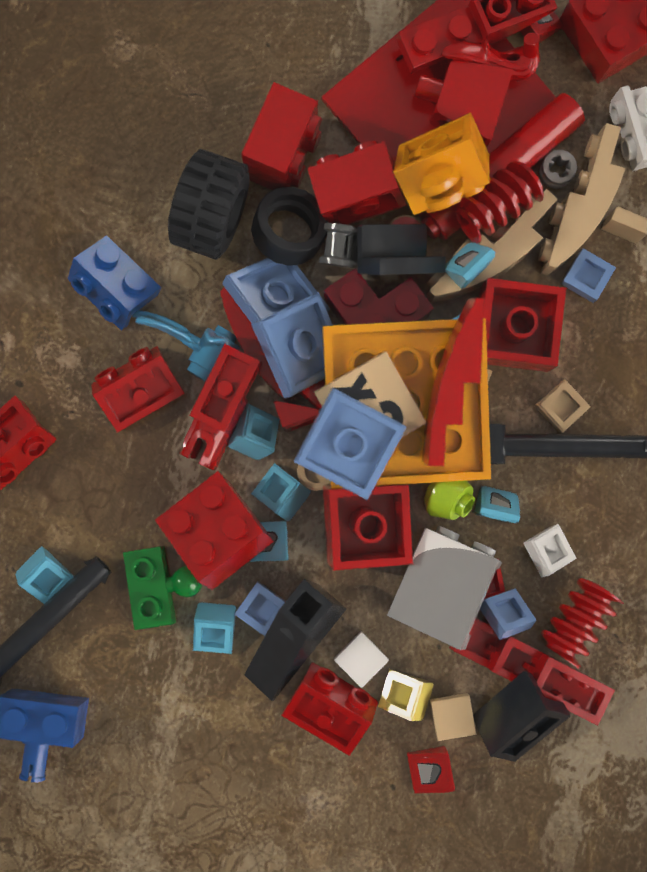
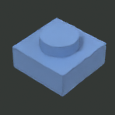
(588, 275)
(260, 608)
(507, 614)

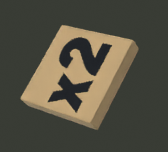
(379, 387)

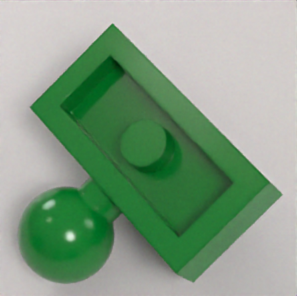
(152, 587)

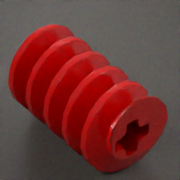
(502, 195)
(580, 621)

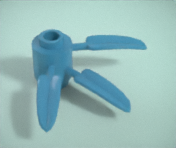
(204, 349)

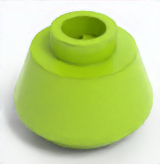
(449, 499)

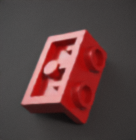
(135, 388)
(20, 439)
(331, 708)

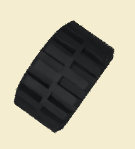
(208, 204)

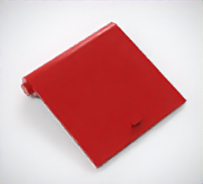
(380, 106)

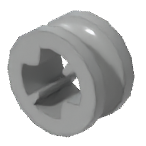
(562, 158)

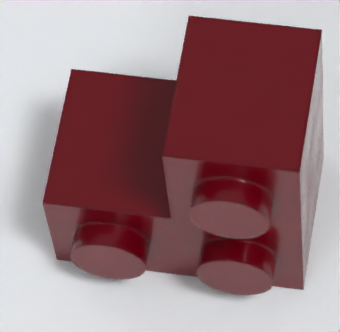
(356, 302)

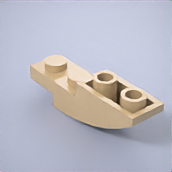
(584, 209)
(510, 245)

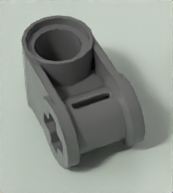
(341, 246)

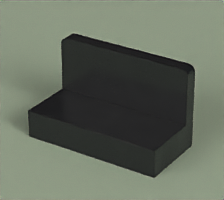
(396, 250)
(518, 718)

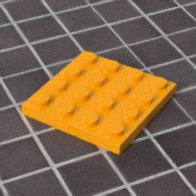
(416, 354)

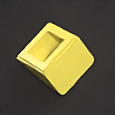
(405, 695)

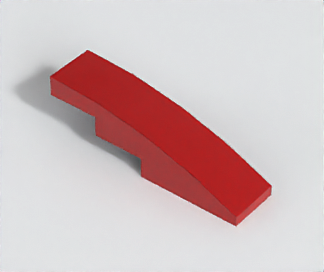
(459, 365)
(555, 679)

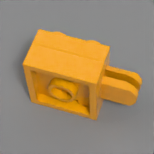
(442, 166)

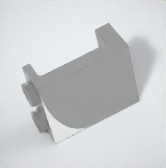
(444, 587)

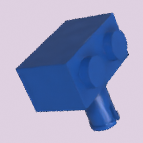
(39, 722)

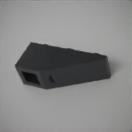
(293, 637)

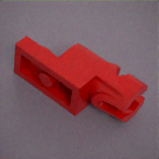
(220, 406)

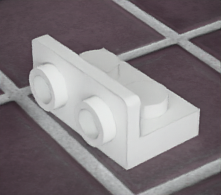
(629, 112)

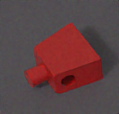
(467, 90)

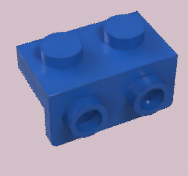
(112, 281)

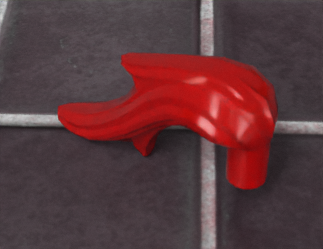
(522, 60)

